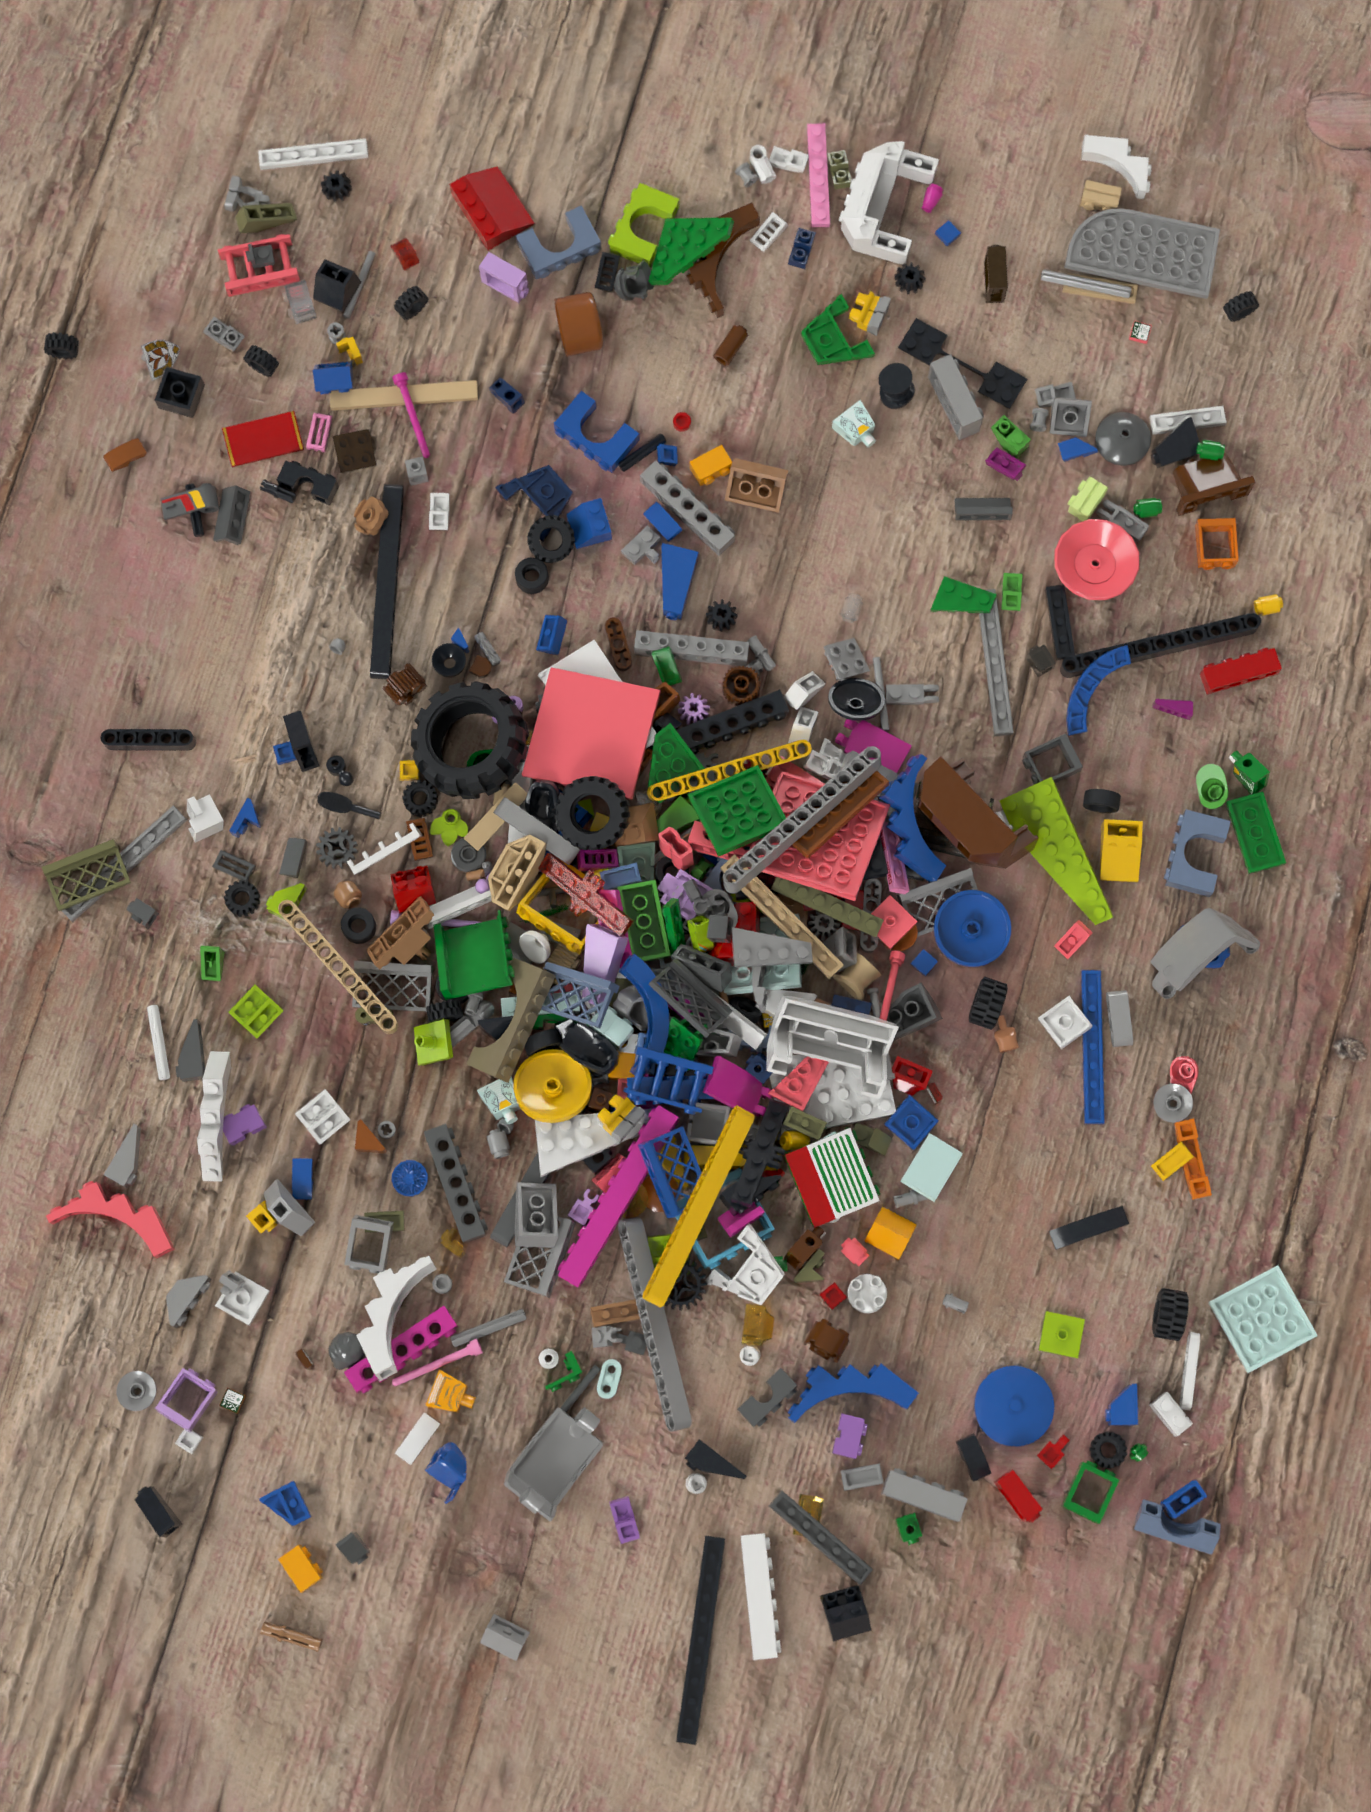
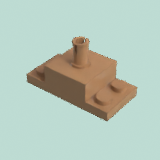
(404, 937)

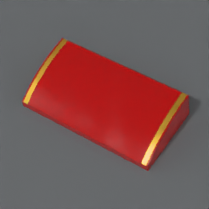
(263, 438)

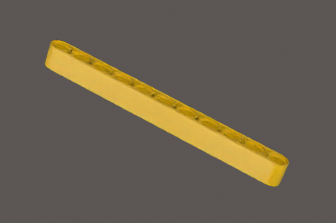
(698, 1206)

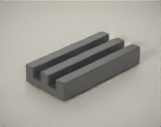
(218, 860)

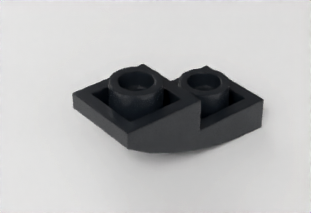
(974, 1457)

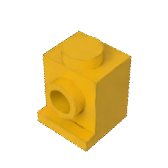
(257, 1218)

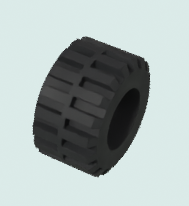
(550, 555)
(988, 1003)
(1170, 1314)

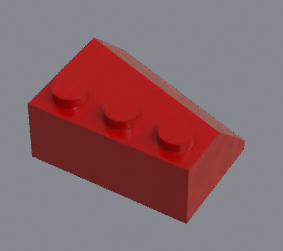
(748, 919)

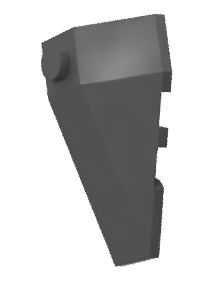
(913, 1011)

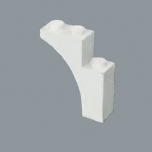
(1116, 154)

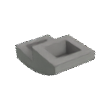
(1046, 394)

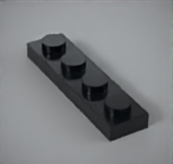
(1059, 621)

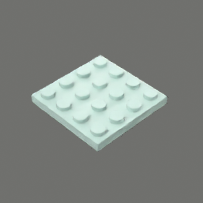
(775, 977)
(1262, 1319)

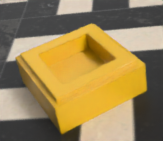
(408, 770)

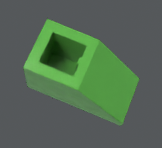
(1010, 437)

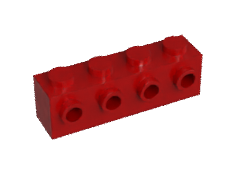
(1240, 671)

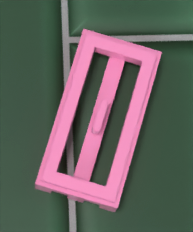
(316, 447)

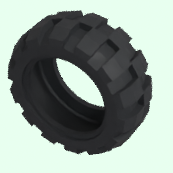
(445, 711)

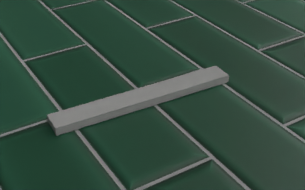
(996, 671)
(131, 856)

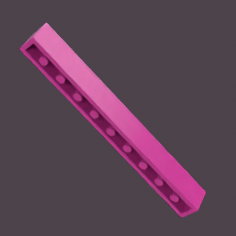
(615, 1201)

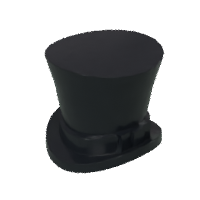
(896, 385)

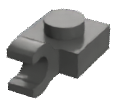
(634, 1342)

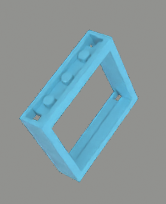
(731, 1252)

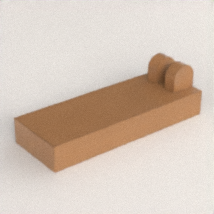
(614, 1313)

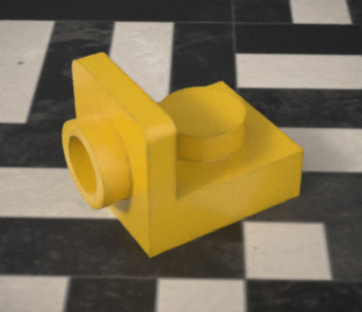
(349, 345)

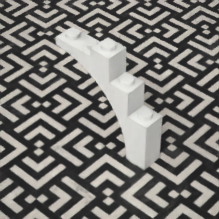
(212, 1115)
(383, 1310)

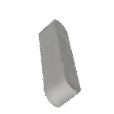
(529, 825)

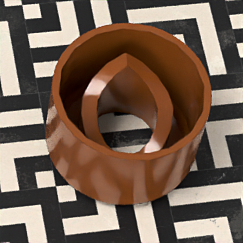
(579, 323)

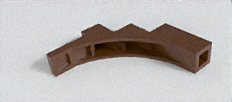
(704, 273)

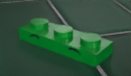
(674, 924)

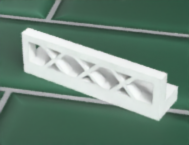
(458, 905)

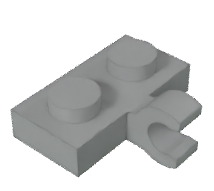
(642, 546)

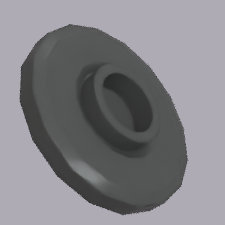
(467, 857)

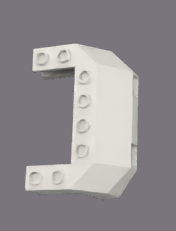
(832, 1036)

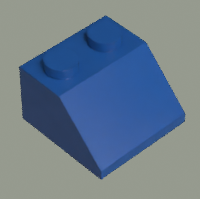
(333, 377)
(589, 523)

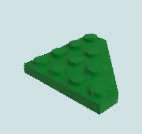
(685, 242)

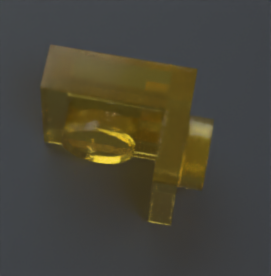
(454, 1247)

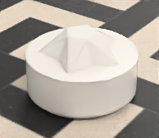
(750, 1355)
(696, 1483)

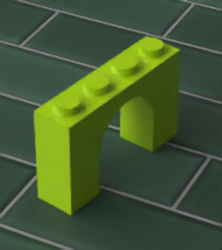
(644, 201)

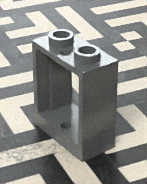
(1068, 752)

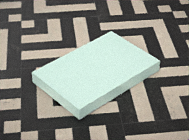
(931, 1167)

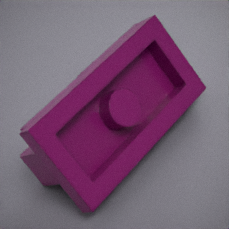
(1005, 464)

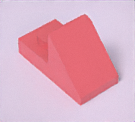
(1073, 939)

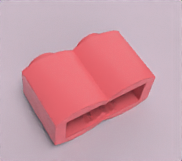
(676, 848)

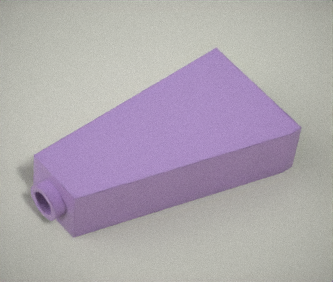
(602, 955)

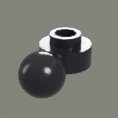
(345, 777)

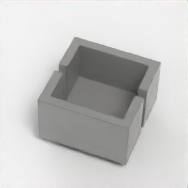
(707, 1124)

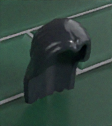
(541, 802)
(590, 1049)

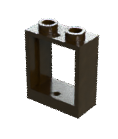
(995, 274)

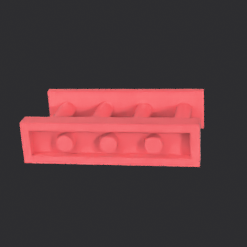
(260, 282)

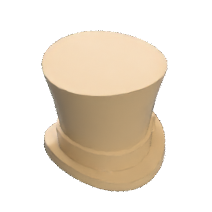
(857, 977)

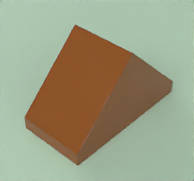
(366, 1140)

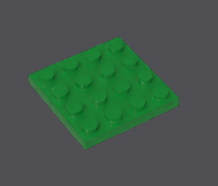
(737, 810)

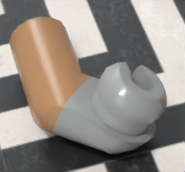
(480, 873)

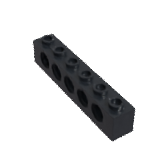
(772, 700)

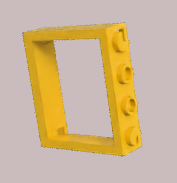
(544, 924)

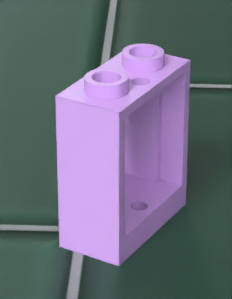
(504, 277)
(192, 1376)

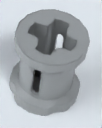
(746, 174)
(331, 332)
(1039, 419)

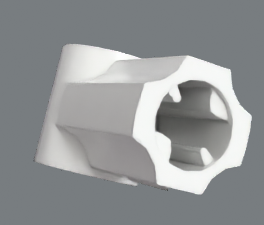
(762, 165)

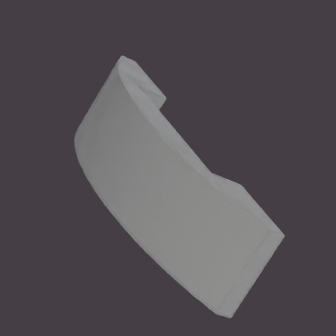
(757, 981)

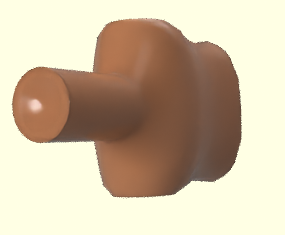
(1005, 1036)

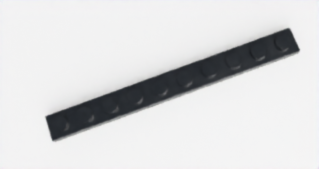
(700, 1640)

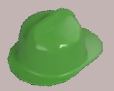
(1212, 786)

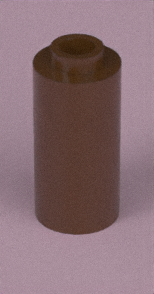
(730, 345)

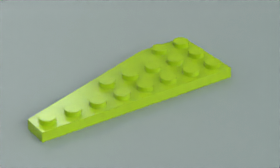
(1058, 845)

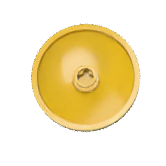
(552, 1086)

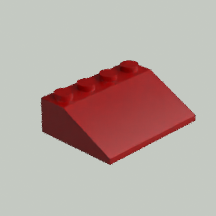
(490, 206)

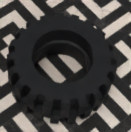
(566, 813)

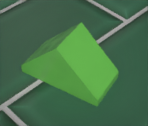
(211, 963)

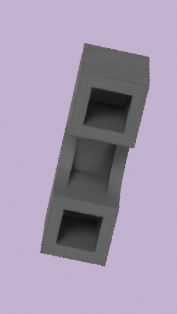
(756, 1412)

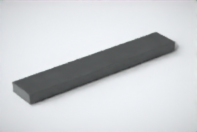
(820, 1537)

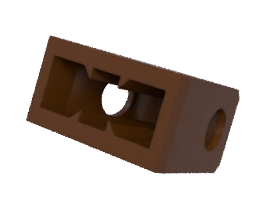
(801, 1252)

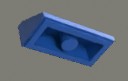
(551, 634)

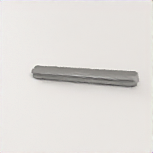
(1085, 283)

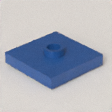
(911, 1122)

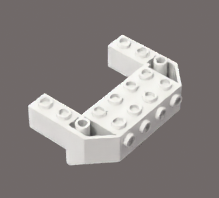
(871, 195)

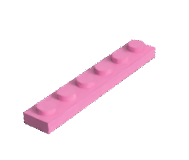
(818, 175)

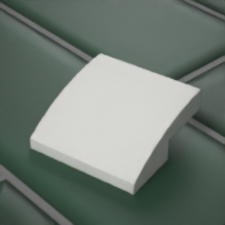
(322, 1116)

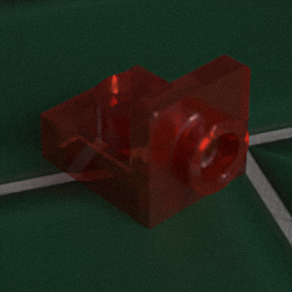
(405, 253)

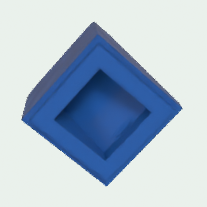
(459, 640)

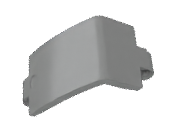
(1195, 948)
(553, 1461)

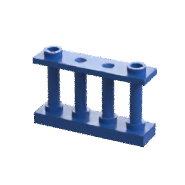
(681, 1065)

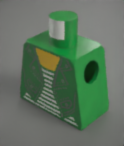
(1249, 772)

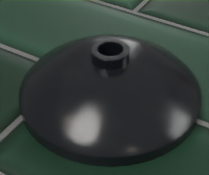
(856, 699)

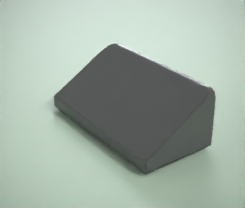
(293, 857)

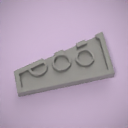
(763, 949)

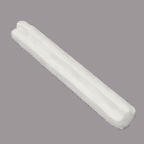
(158, 1042)

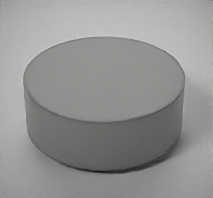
(442, 1283)

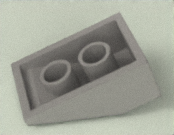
(536, 1215)

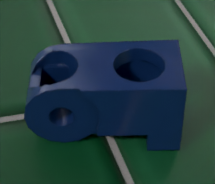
(507, 395)

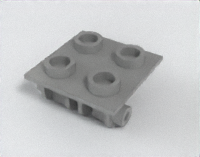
(846, 659)

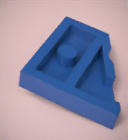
(287, 1503)

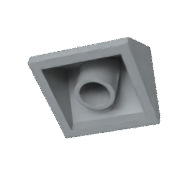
(1070, 417)

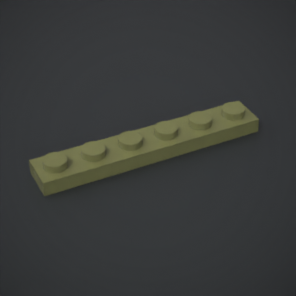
(829, 905)

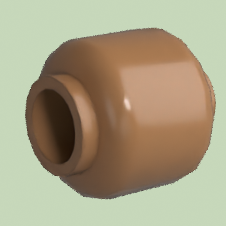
(347, 894)

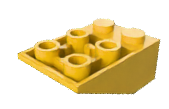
(1120, 850)

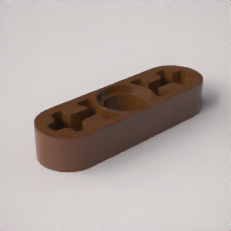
(609, 631)

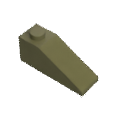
(263, 217)

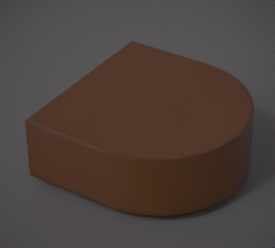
(481, 667)

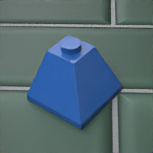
(1124, 1408)

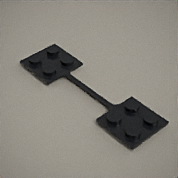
(999, 384)

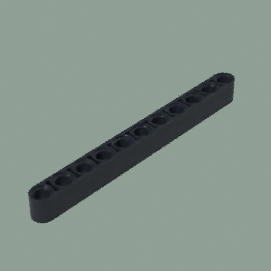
(387, 583)
(1167, 639)

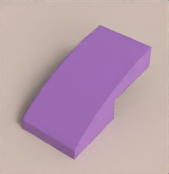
(624, 1519)

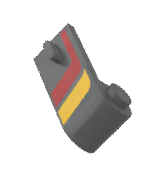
(198, 499)

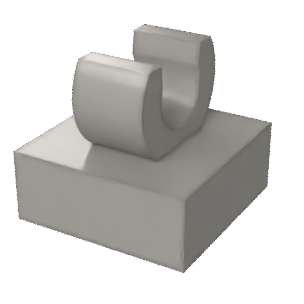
(231, 1282)

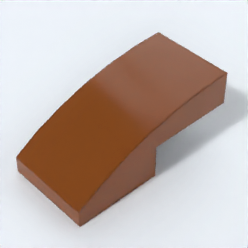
(123, 454)

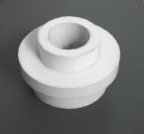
(553, 1363)

